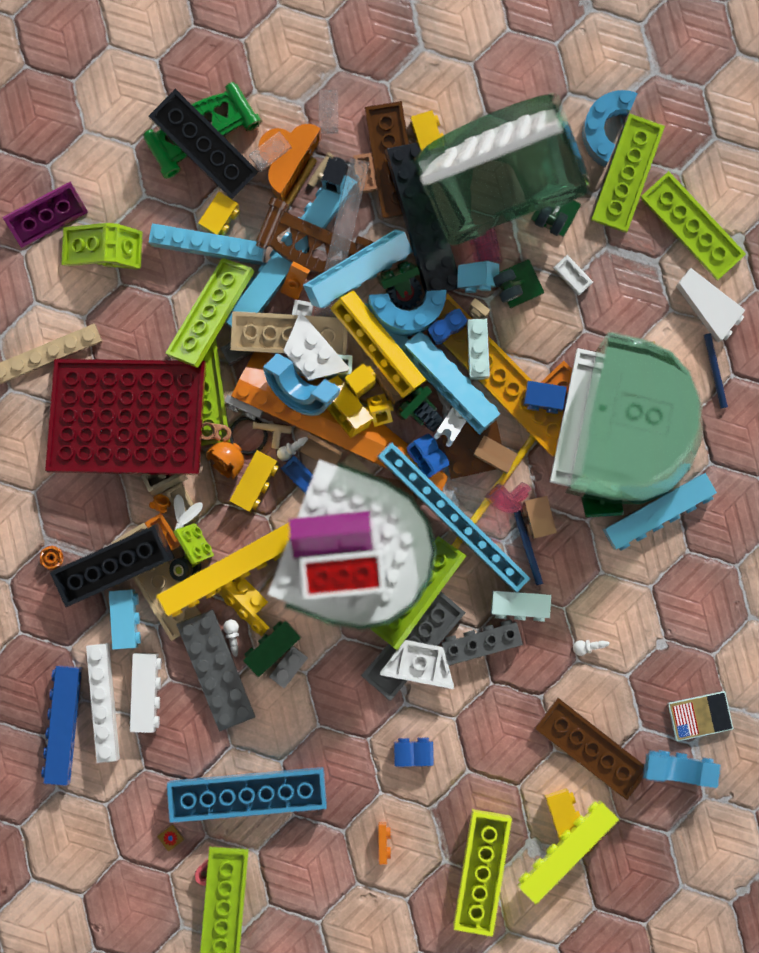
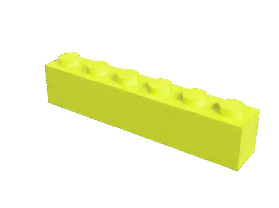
(567, 851)

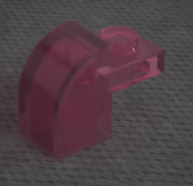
(508, 502)

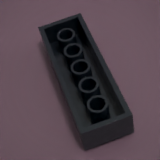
(203, 144)
(112, 565)

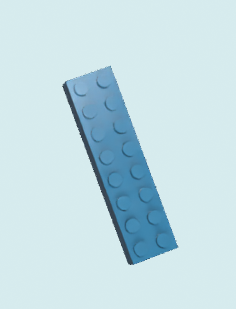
(246, 794)

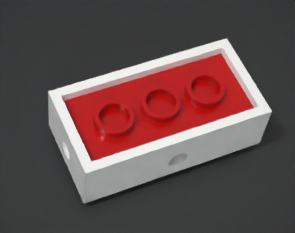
(342, 574)

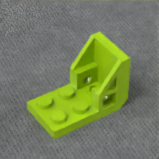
(102, 245)

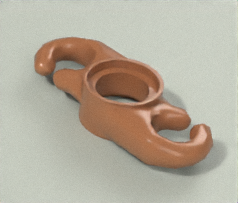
(216, 428)

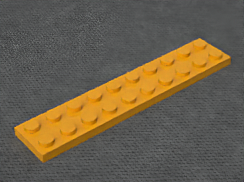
(506, 385)

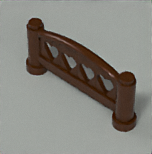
(279, 220)

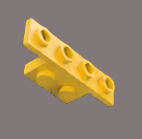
(246, 603)

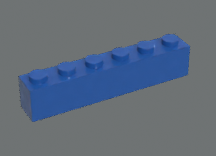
(62, 725)

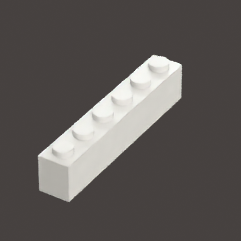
(103, 703)

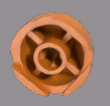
(226, 458)

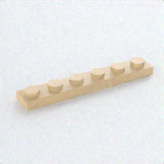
(48, 352)

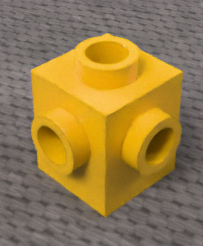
(380, 409)

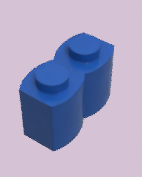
(451, 324)
(427, 455)
(413, 752)

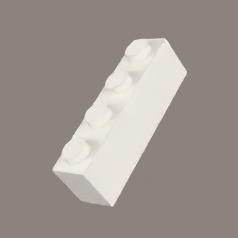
(144, 692)

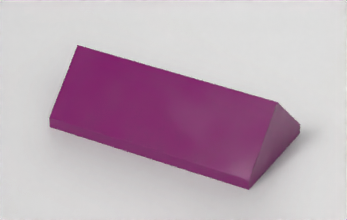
(45, 214)
(330, 534)

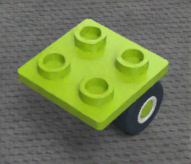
(196, 551)

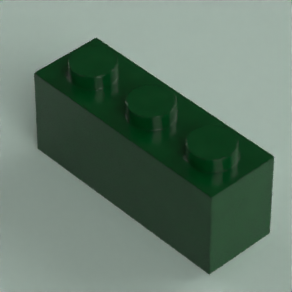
(271, 648)

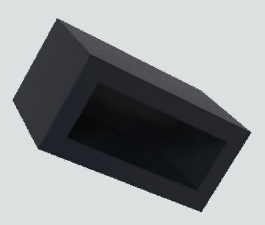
(334, 175)

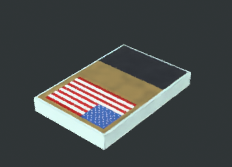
(700, 716)

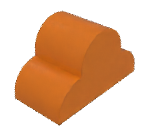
(288, 167)

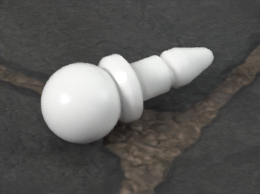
(285, 452)
(231, 628)
(581, 648)

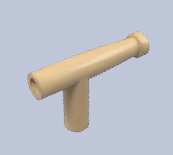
(319, 171)
(276, 429)

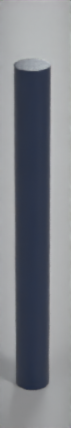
(715, 371)
(528, 548)

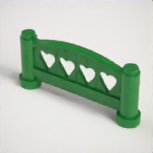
(238, 114)

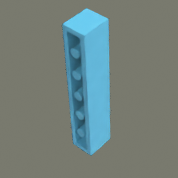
(206, 244)
(358, 268)
(450, 382)
(659, 511)

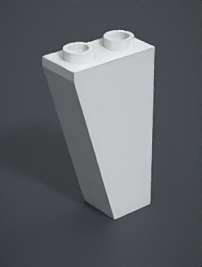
(710, 305)

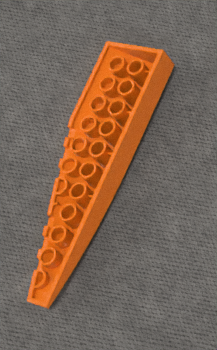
(254, 390)

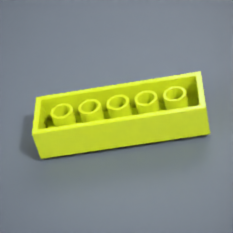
(482, 872)

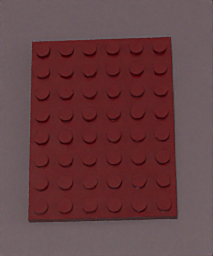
(126, 417)

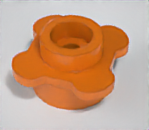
(160, 503)

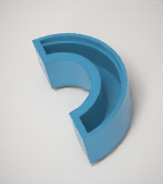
(593, 131)
(407, 322)
(295, 391)
(662, 766)

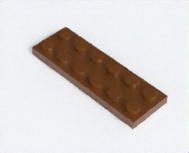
(386, 130)
(591, 748)

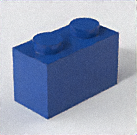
(544, 397)

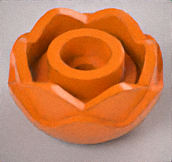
(45, 556)

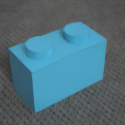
(477, 276)

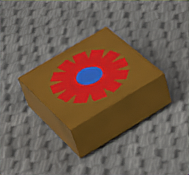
(170, 837)

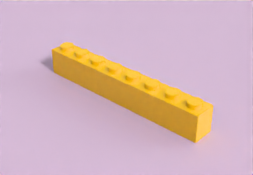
(224, 571)

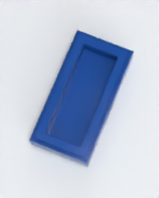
(298, 473)

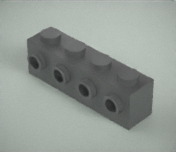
(481, 643)

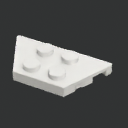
(312, 352)
(419, 664)

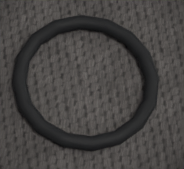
(264, 432)

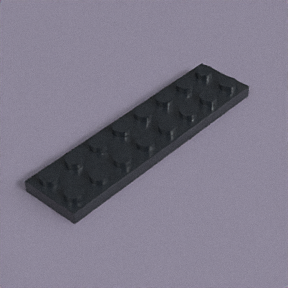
(426, 236)

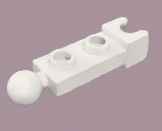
(451, 426)

